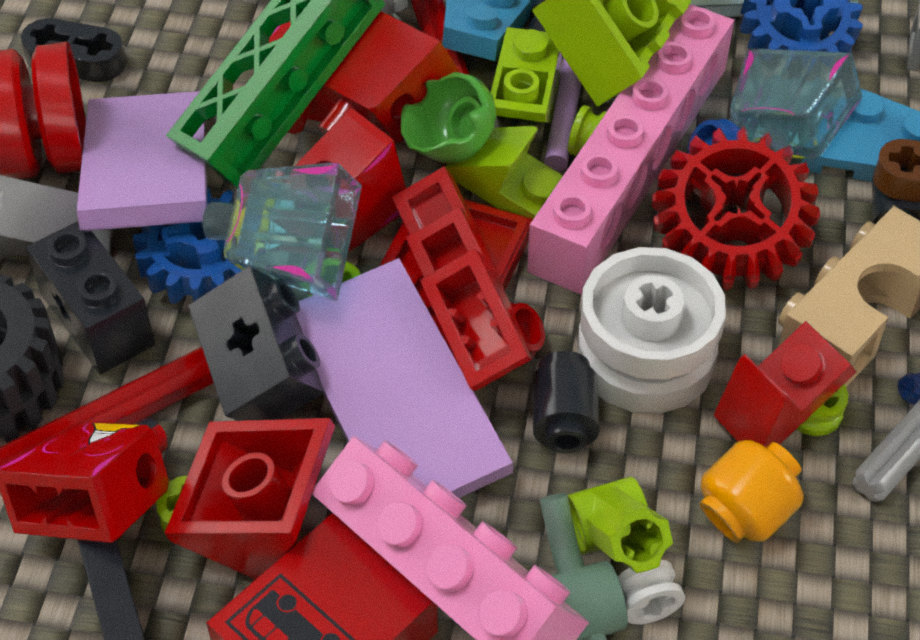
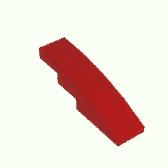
(461, 280)

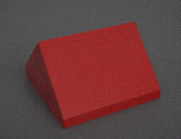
(249, 490)

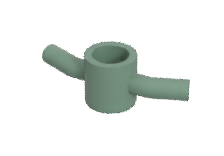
(593, 587)

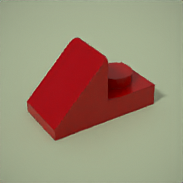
(784, 390)

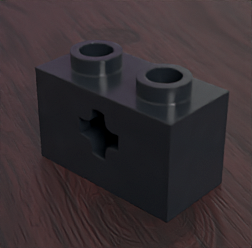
(91, 296)
(256, 347)

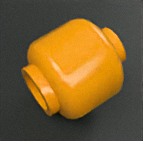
(751, 491)

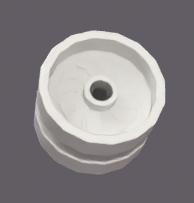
(651, 328)

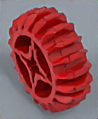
(706, 176)

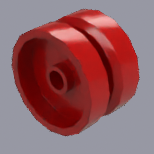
(42, 110)

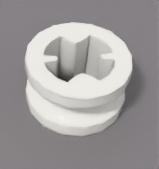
(651, 593)

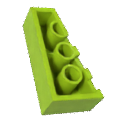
(609, 39)

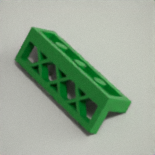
(282, 86)

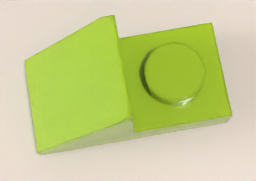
(507, 173)

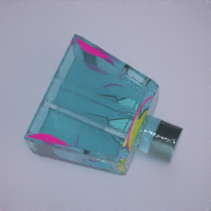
(795, 98)
(290, 225)

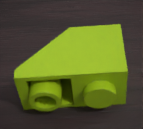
(527, 76)

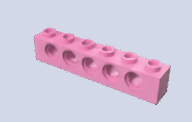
(628, 151)

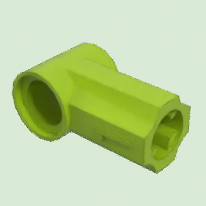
(620, 524)

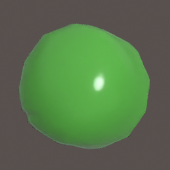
(450, 119)

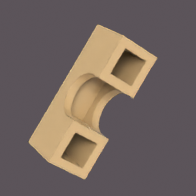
(876, 269)

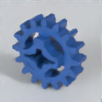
(801, 24)
(183, 257)

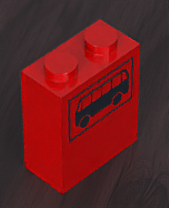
(328, 590)

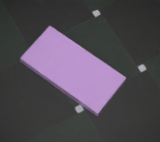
(134, 170)
(399, 382)

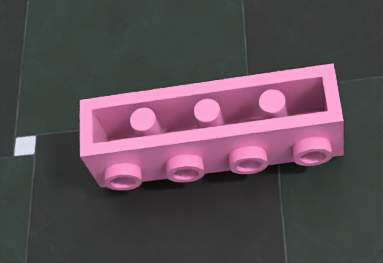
(440, 551)

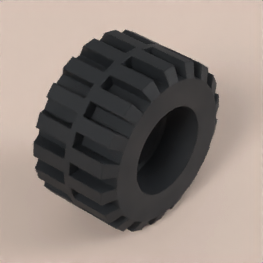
(27, 359)

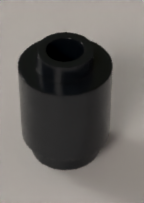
(565, 402)

